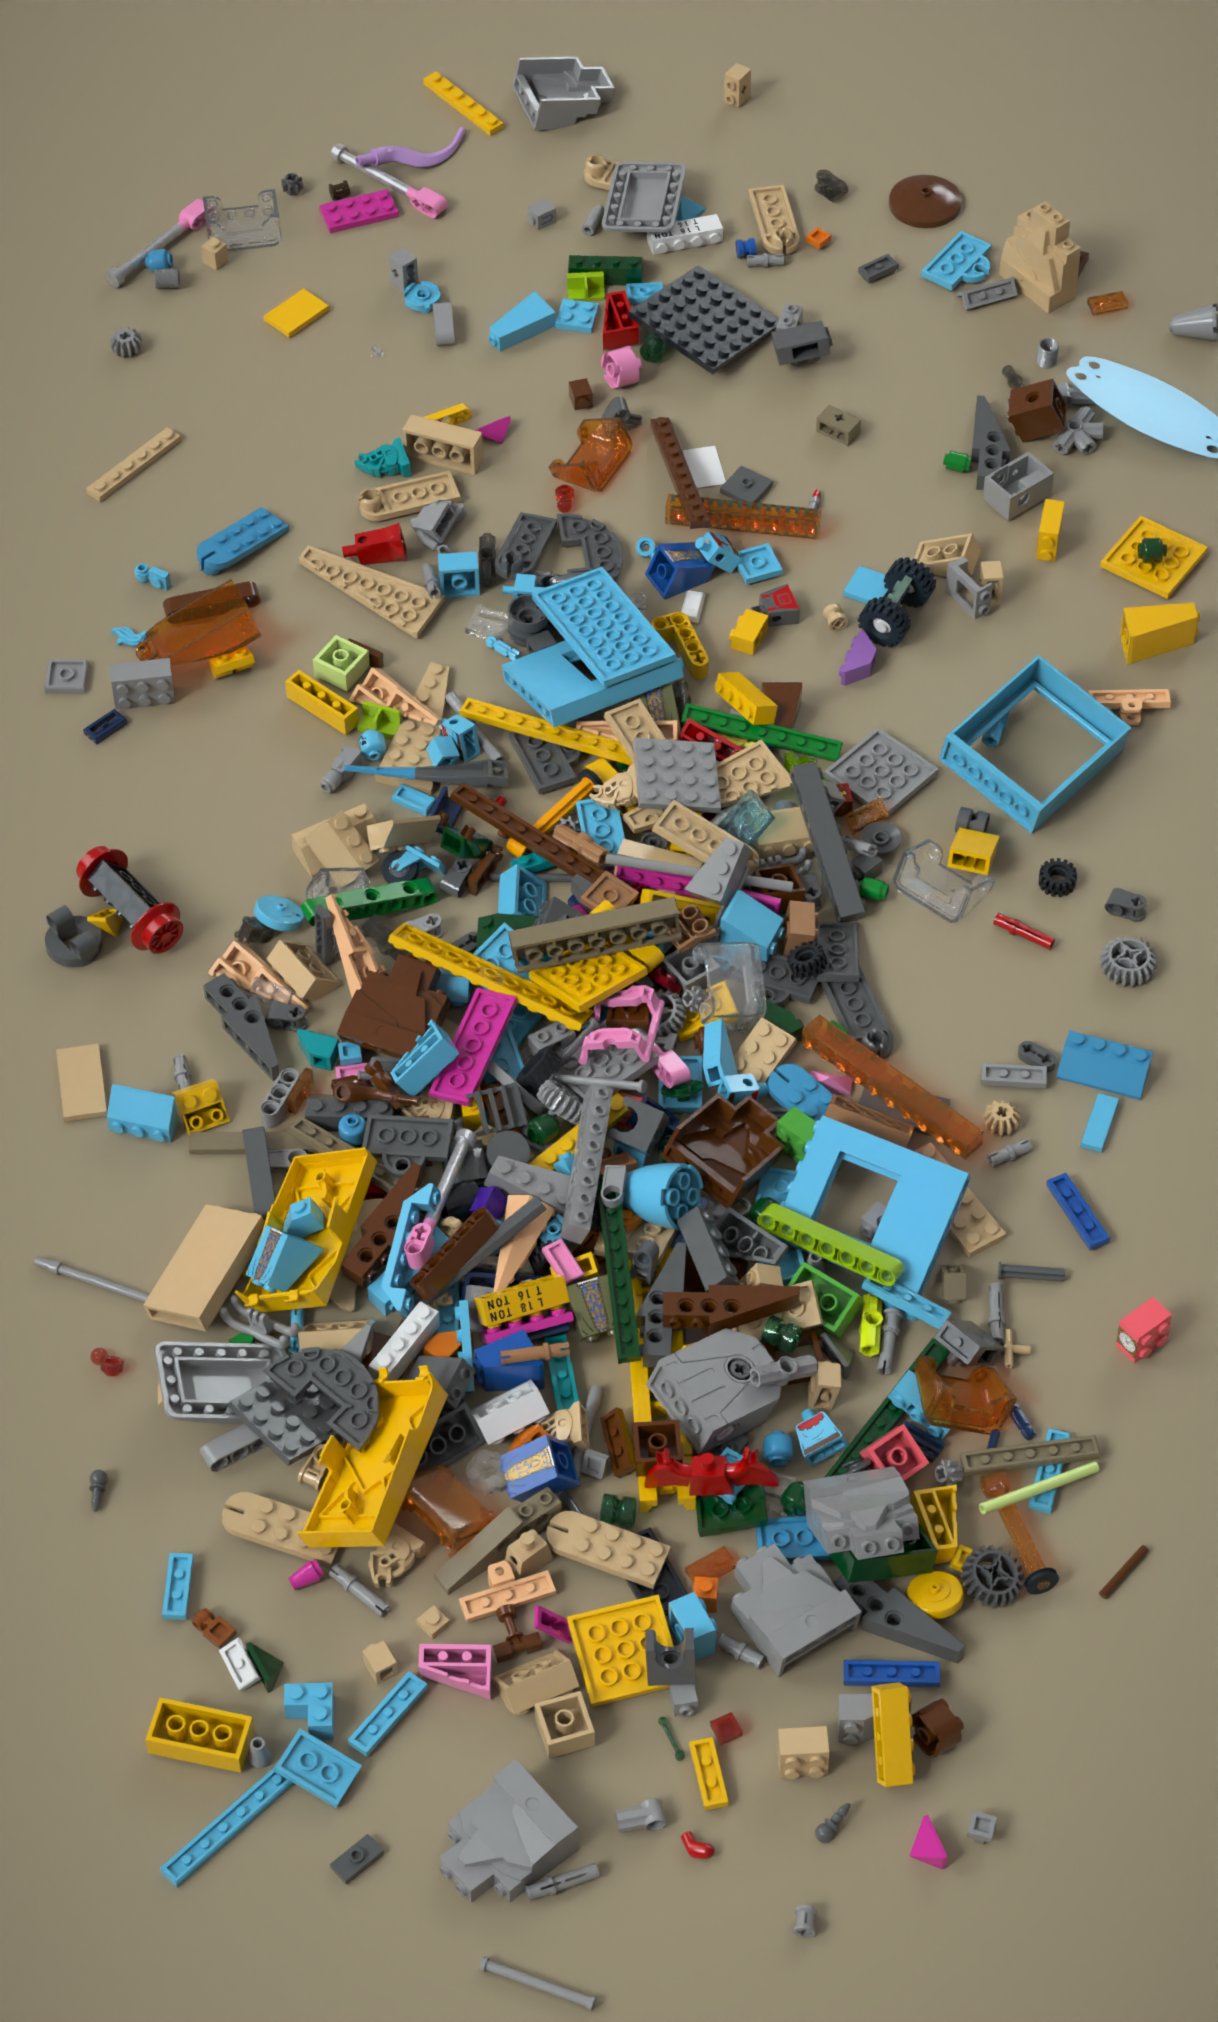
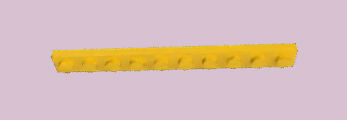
(543, 730)

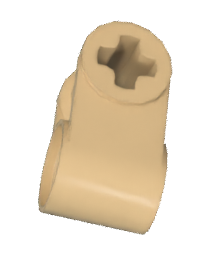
(311, 1472)

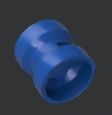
(745, 247)

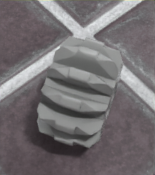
(126, 342)

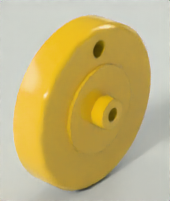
(936, 1594)

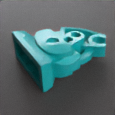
(385, 460)

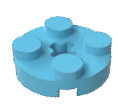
(414, 299)

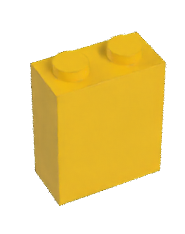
(1050, 530)
(973, 851)

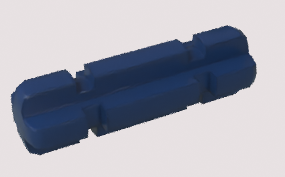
(1022, 1423)

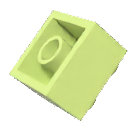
(341, 663)

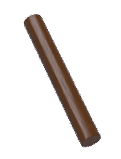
(1123, 1572)

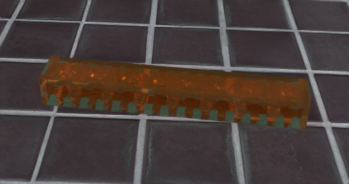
(751, 517)

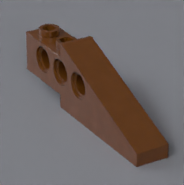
(377, 1230)
(746, 1302)

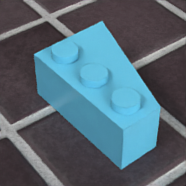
(425, 1061)

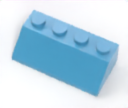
(1104, 1065)

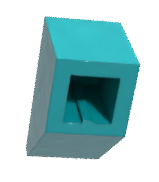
(318, 1049)

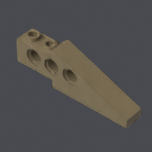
(492, 1542)

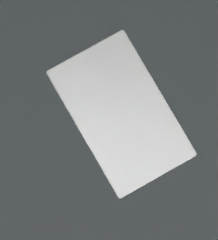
(704, 466)

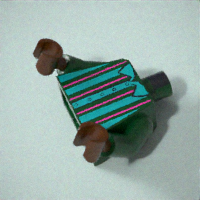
(463, 842)

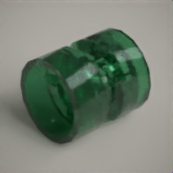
(653, 348)
(781, 1334)
(618, 1510)

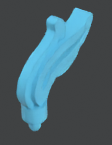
(128, 637)

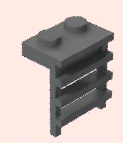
(512, 1102)

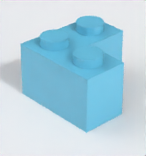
(313, 1703)

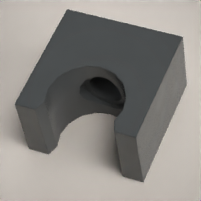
(647, 1131)
(670, 1664)

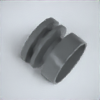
(525, 619)

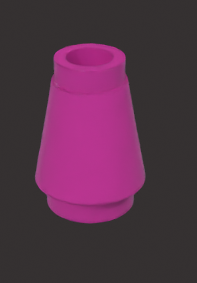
(306, 1575)

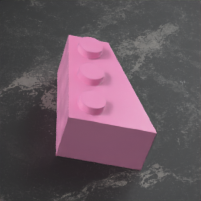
(458, 1666)

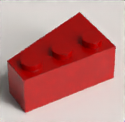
(618, 328)

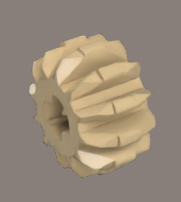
(1001, 1117)

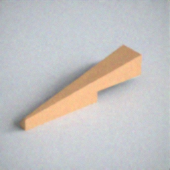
(669, 729)

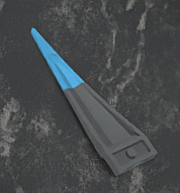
(472, 773)

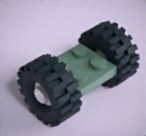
(906, 583)

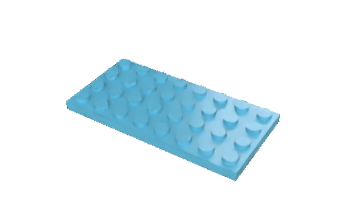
(603, 627)

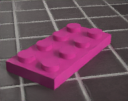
(358, 211)
(532, 1324)

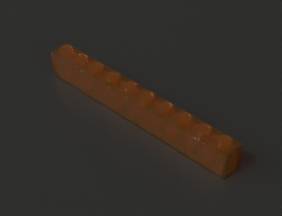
(892, 1087)

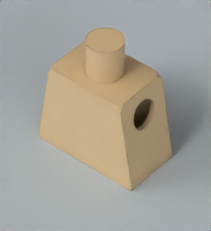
(528, 1554)

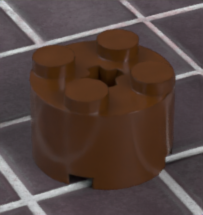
(936, 1728)

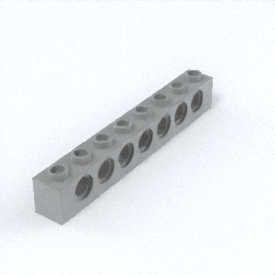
(586, 1163)

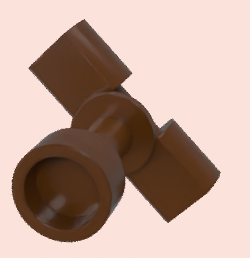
(515, 1640)

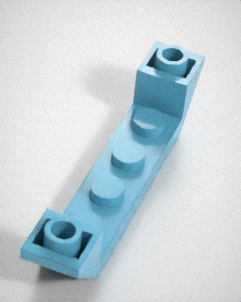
(425, 1200)

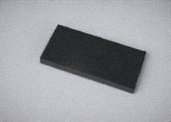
(667, 1586)

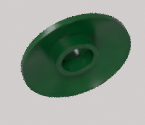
(683, 1091)

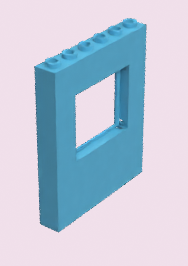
(565, 694)
(918, 1209)

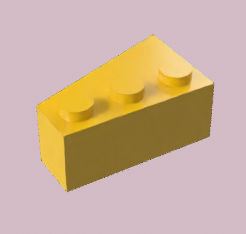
(937, 1517)

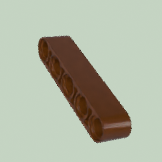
(247, 589)
(454, 1254)

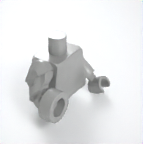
(436, 521)

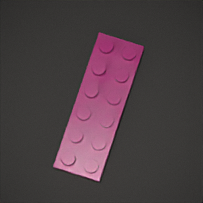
(476, 1043)

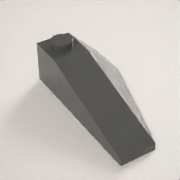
(748, 1240)

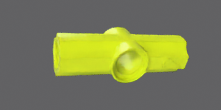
(870, 1325)

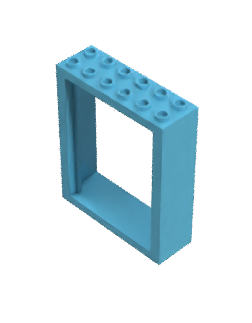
(1069, 699)

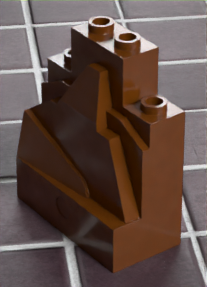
(396, 1008)
(727, 1146)

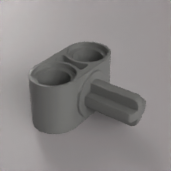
(618, 408)

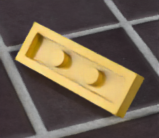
(708, 1773)

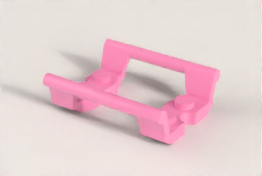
(625, 1037)

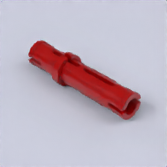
(1016, 927)

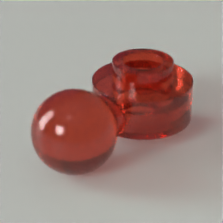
(564, 495)
(109, 1364)

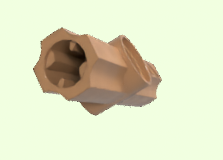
(581, 844)

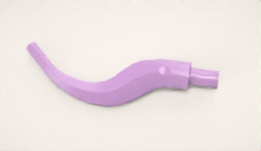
(407, 156)

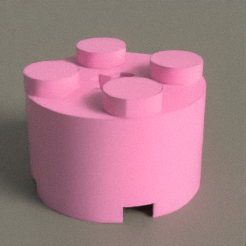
(621, 367)

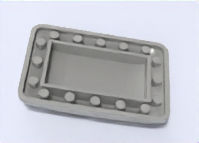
(644, 197)
(204, 1377)

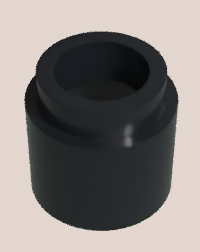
(460, 1200)

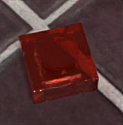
(726, 1728)

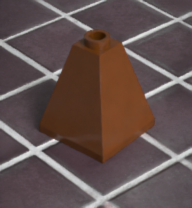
(788, 698)

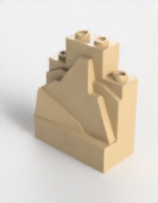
(1042, 257)

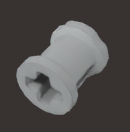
(805, 1929)

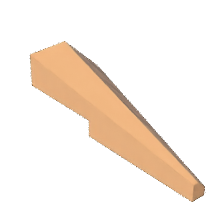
(384, 691)
(353, 947)
(244, 964)
(518, 1248)

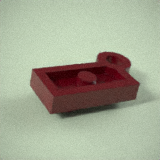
(667, 980)

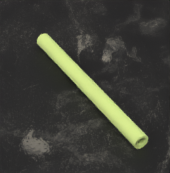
(1038, 1488)

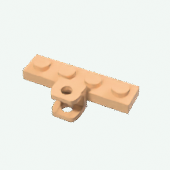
(1132, 701)
(506, 1590)

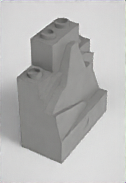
(560, 90)
(861, 1513)
(789, 1605)
(507, 1837)

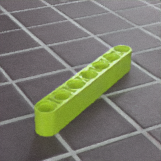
(831, 1244)

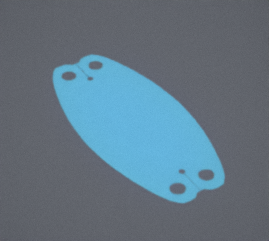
(1148, 405)

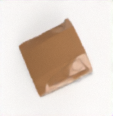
(693, 928)

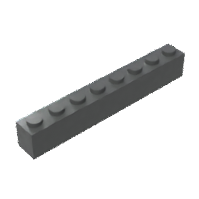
(827, 842)

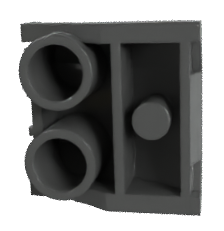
(473, 1166)

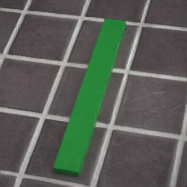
(770, 734)

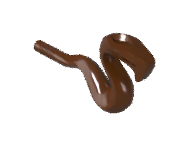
(352, 1090)

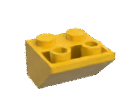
(201, 1106)

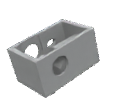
(1018, 489)

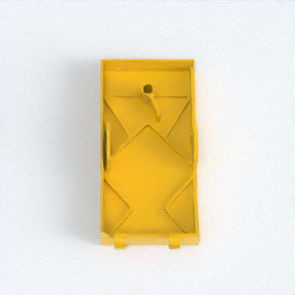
(338, 1186)
(369, 1486)

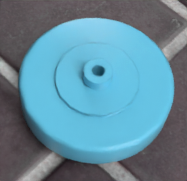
(278, 913)

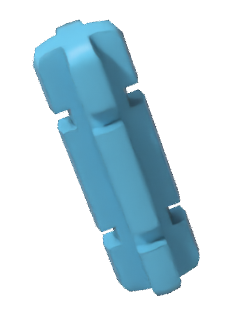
(502, 647)

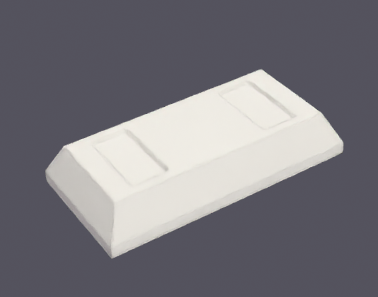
(693, 605)

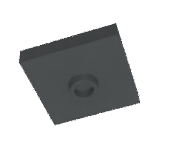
(746, 485)

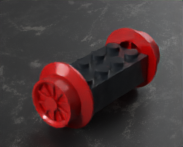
(153, 923)

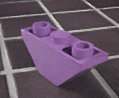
(858, 661)

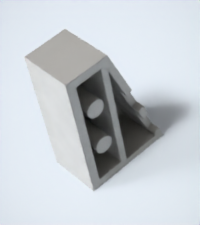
(721, 873)

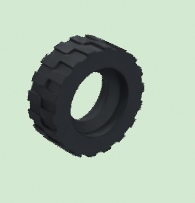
(538, 1069)

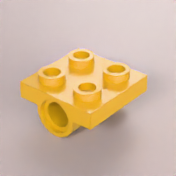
(237, 661)

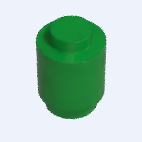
(957, 461)
(873, 889)

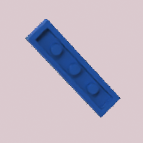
(1078, 1211)
(885, 1672)

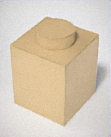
(214, 253)
(380, 1662)

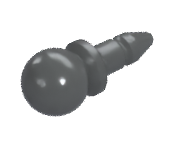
(98, 1481)
(826, 1831)

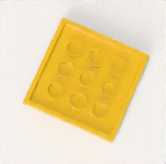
(1160, 577)
(589, 980)
(613, 1648)

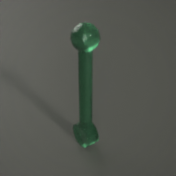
(679, 1755)

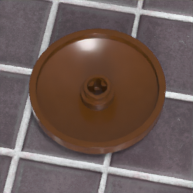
(925, 201)

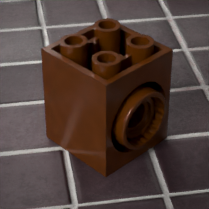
(1037, 410)

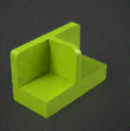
(586, 286)
(379, 718)

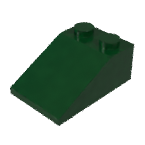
(489, 924)

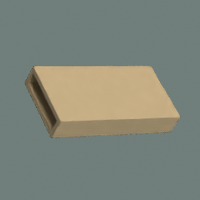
(205, 1267)

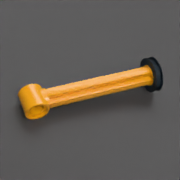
(561, 809)

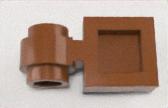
(217, 1631)

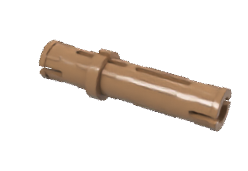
(535, 1353)

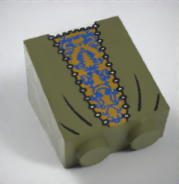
(659, 703)
(591, 1308)

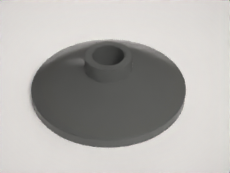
(883, 835)

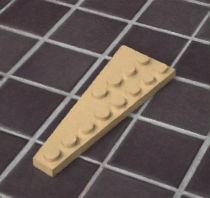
(390, 597)
(414, 736)
(748, 769)

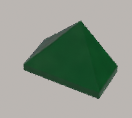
(266, 1664)

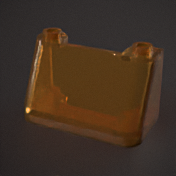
(599, 457)
(961, 1403)
(446, 1507)

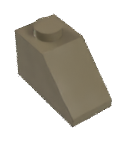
(953, 1283)

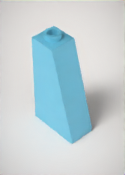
(522, 322)

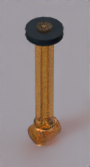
(1040, 1578)

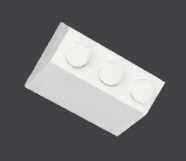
(510, 1412)

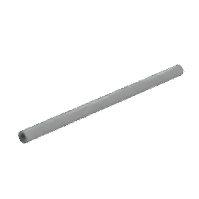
(691, 871)

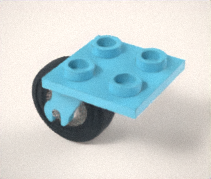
(405, 865)

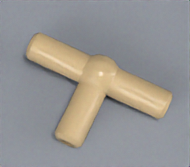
(1011, 1349)

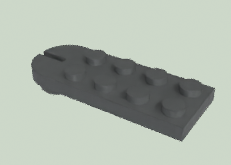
(524, 545)
(860, 1014)

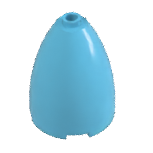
(663, 1192)

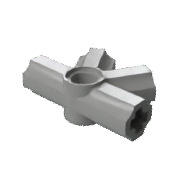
(1079, 432)

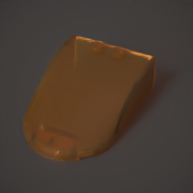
(202, 629)

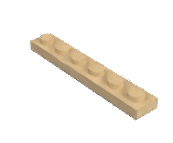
(133, 464)

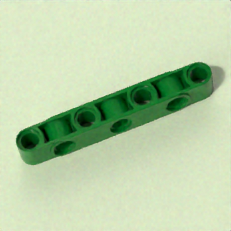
(378, 899)

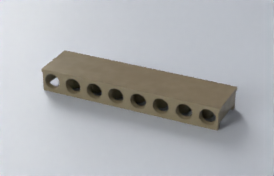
(594, 931)

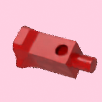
(378, 546)

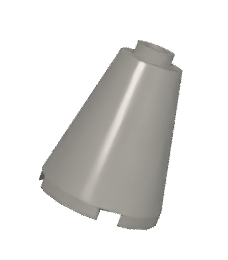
(1197, 323)

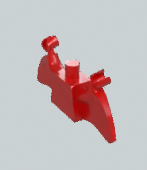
(710, 1473)

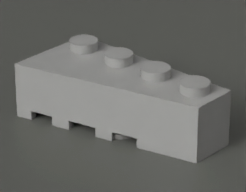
(526, 1179)

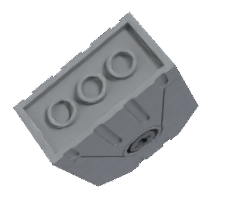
(712, 1389)

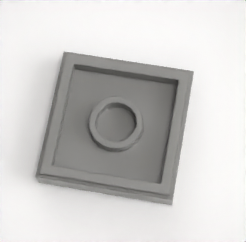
(66, 676)

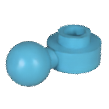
(643, 542)

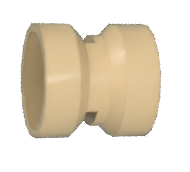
(834, 615)

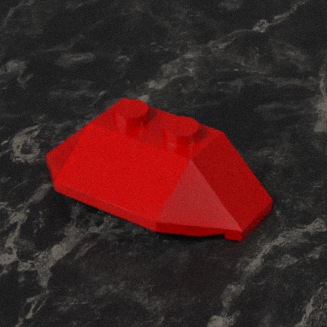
(695, 732)

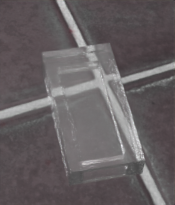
(269, 992)

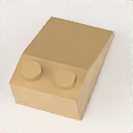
(942, 551)

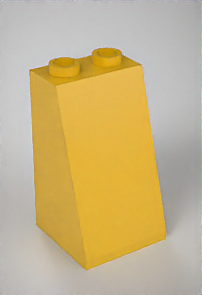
(1157, 629)

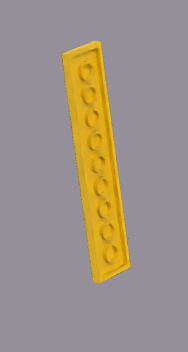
(487, 974)

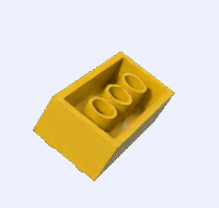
(200, 1735)

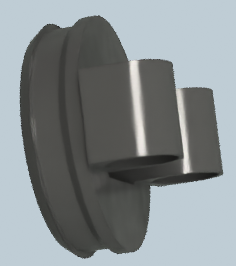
(83, 947)

